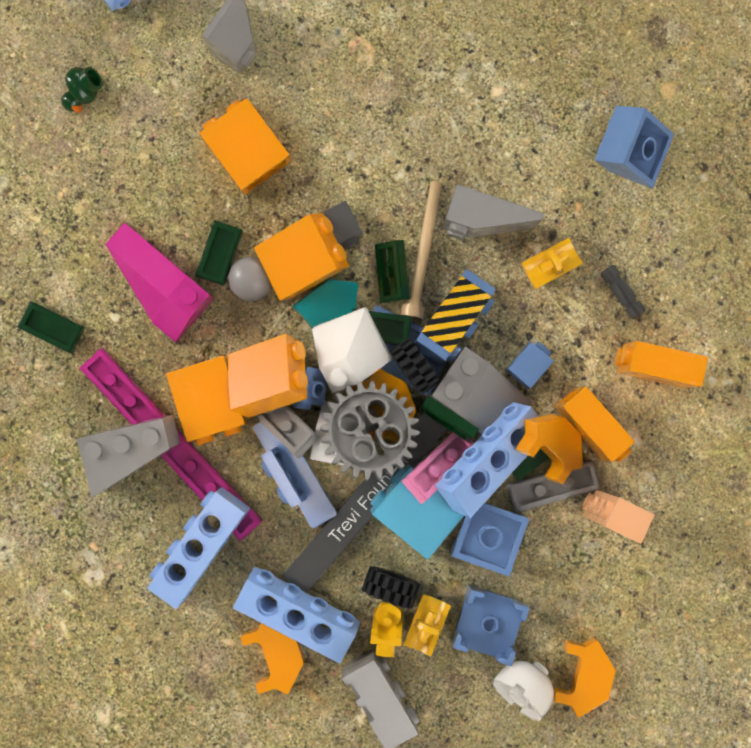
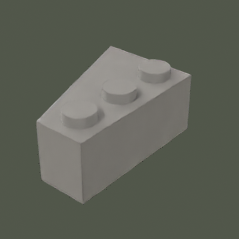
(123, 450)
(381, 699)

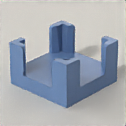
(490, 538)
(489, 624)

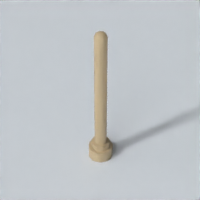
(414, 306)

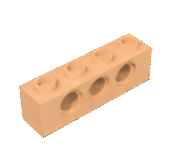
(617, 515)

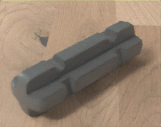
(623, 291)

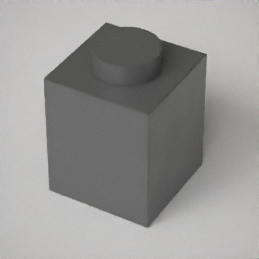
(344, 225)

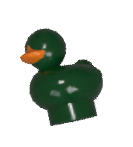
(82, 87)

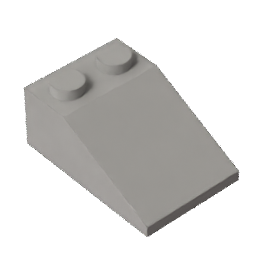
(481, 214)
(476, 390)

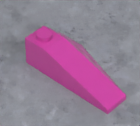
(162, 288)

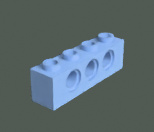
(486, 462)
(176, 588)
(304, 628)

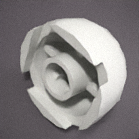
(527, 687)

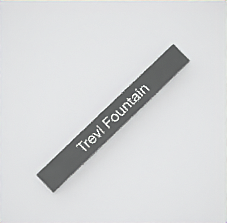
(355, 513)

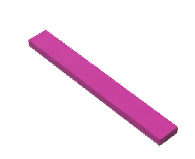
(182, 458)

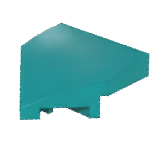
(327, 302)

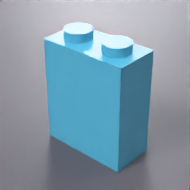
(418, 524)

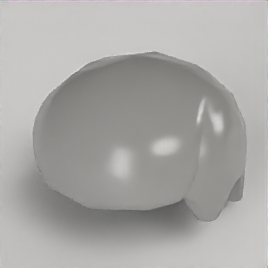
(249, 280)

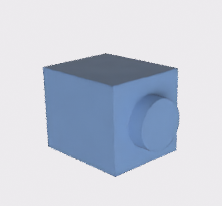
(530, 364)

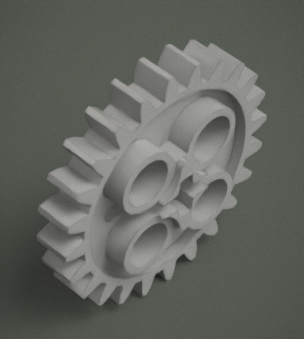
(344, 442)

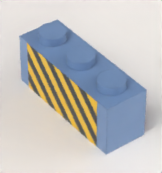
(455, 318)

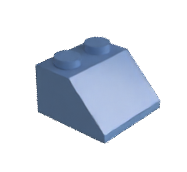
(634, 145)

